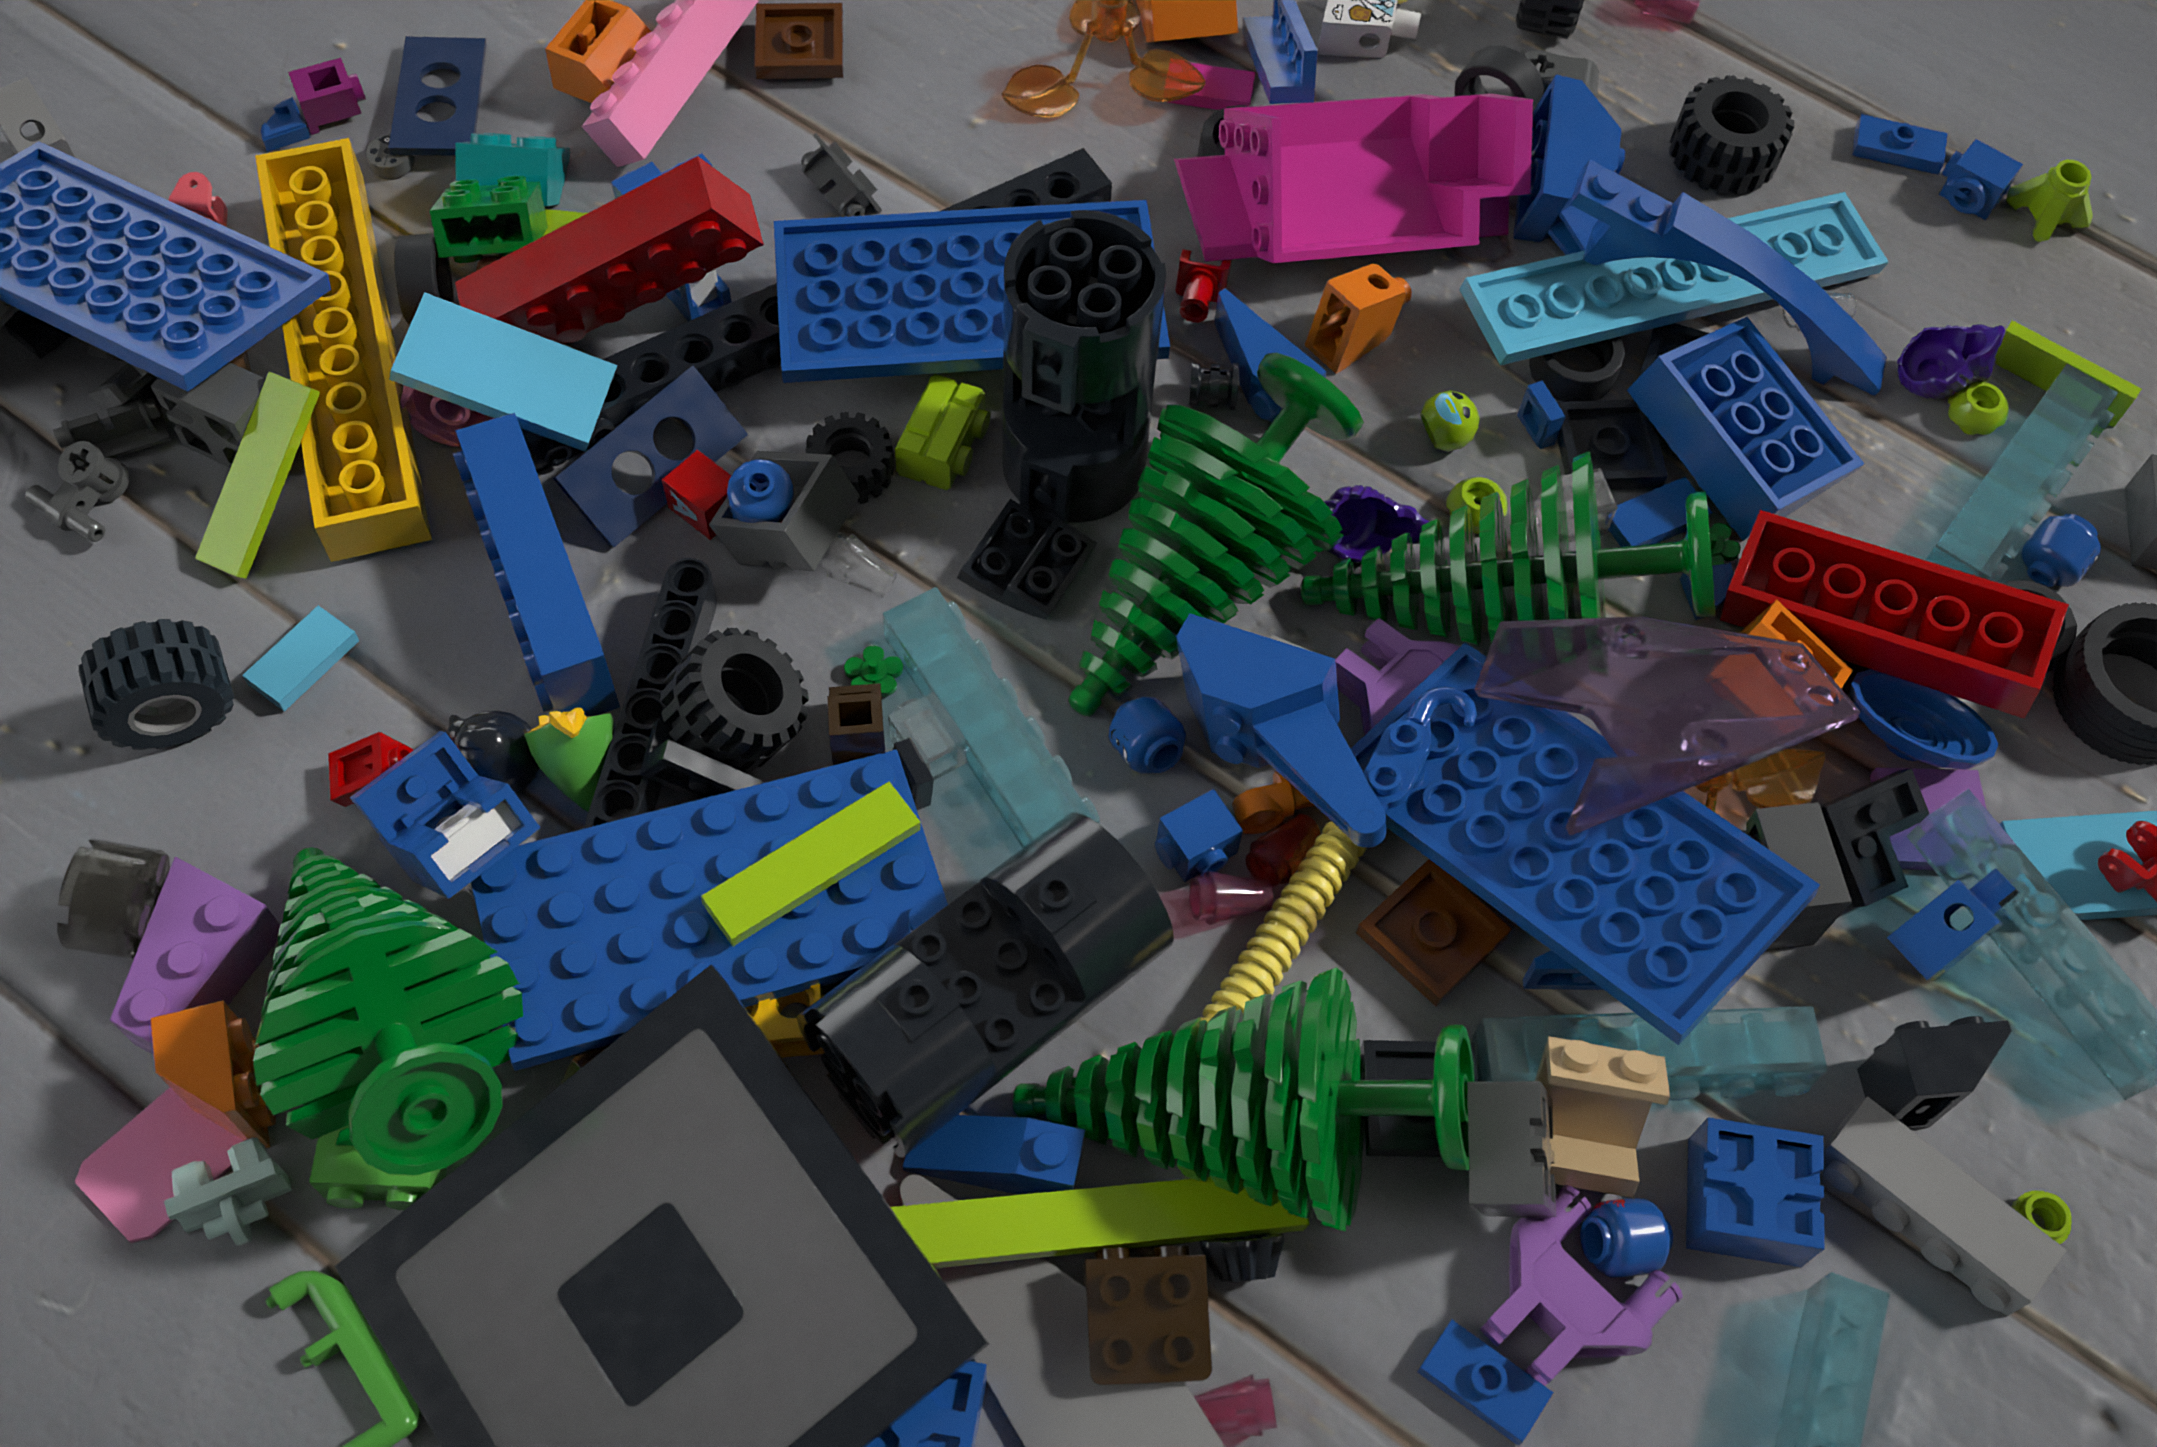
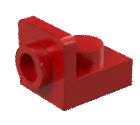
(361, 763)

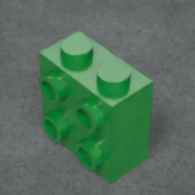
(487, 218)

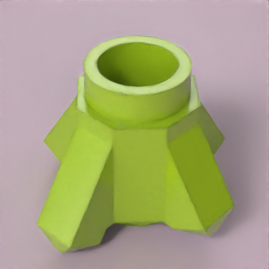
(2055, 198)

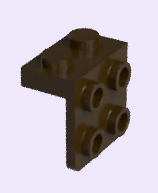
(1147, 1316)

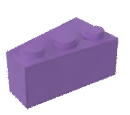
(194, 950)

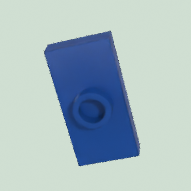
(1899, 144)
(1485, 1382)

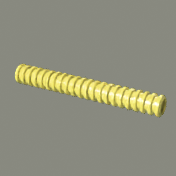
(1289, 921)

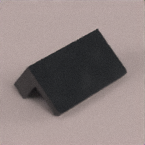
(687, 770)

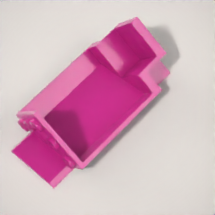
(1359, 176)

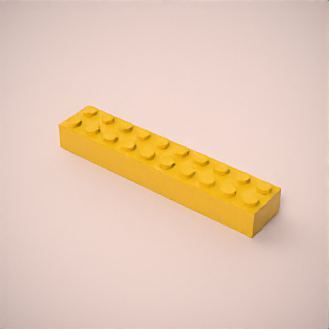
(343, 345)

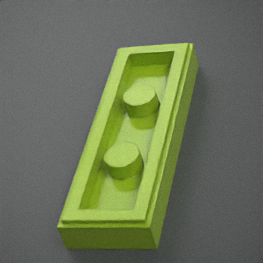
(2042, 361)

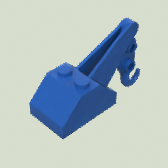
(1566, 134)
(1281, 708)

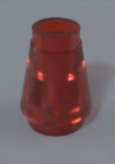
(1282, 850)

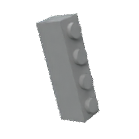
(1940, 1208)

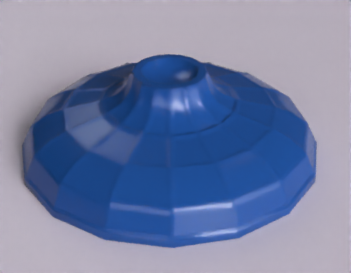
(1922, 722)

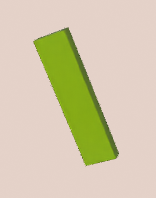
(257, 475)
(810, 863)

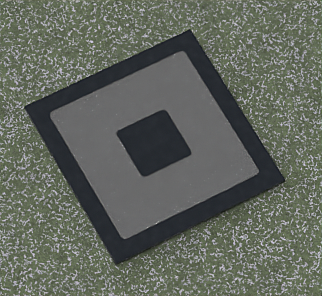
(662, 1262)

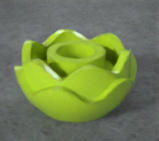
(1978, 408)
(1471, 491)

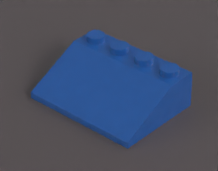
(1743, 425)

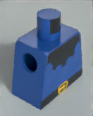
(1929, 936)

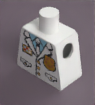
(1364, 27)

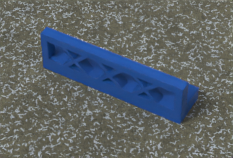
(1282, 53)

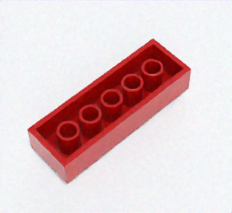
(618, 255)
(1900, 612)

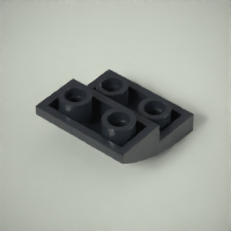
(1026, 560)

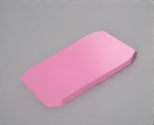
(134, 1168)

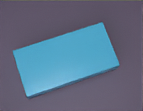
(300, 658)

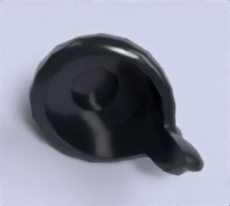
(496, 747)

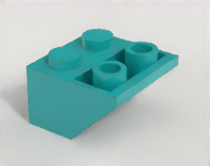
(495, 156)

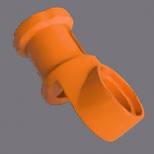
(1267, 805)

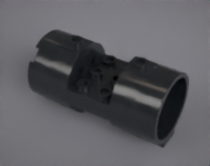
(1079, 364)
(987, 981)

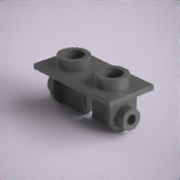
(829, 167)
(125, 431)

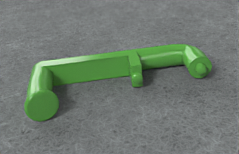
(360, 1347)

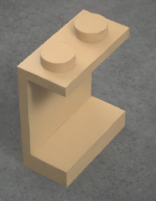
(1599, 1111)

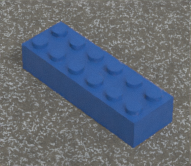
(533, 569)

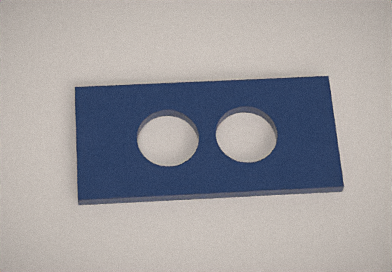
(420, 56)
(590, 480)

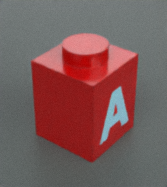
(696, 491)

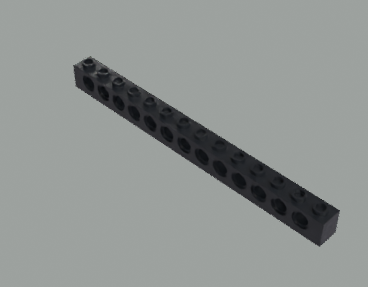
(745, 333)

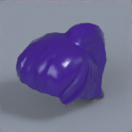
(1948, 359)
(1370, 521)

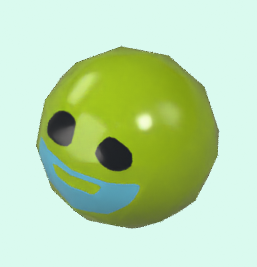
(1450, 420)

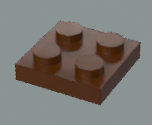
(799, 40)
(1433, 931)

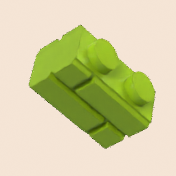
(941, 432)

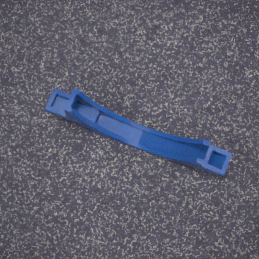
(1645, 226)

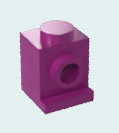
(326, 93)

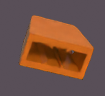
(1356, 315)

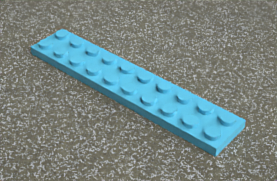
(1574, 303)

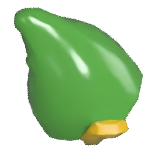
(572, 751)

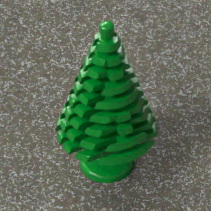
(1213, 524)
(1525, 571)
(382, 1022)
(1260, 1099)

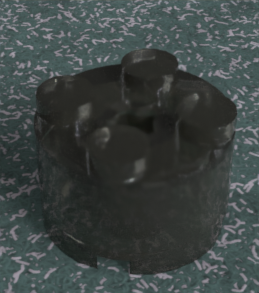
(110, 897)

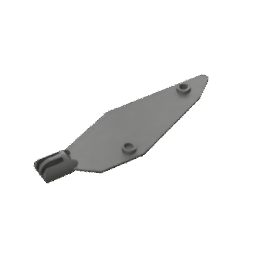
(1041, 1358)

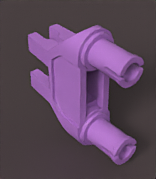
(1402, 666)
(1569, 1300)

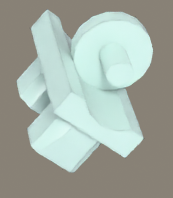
(230, 1201)

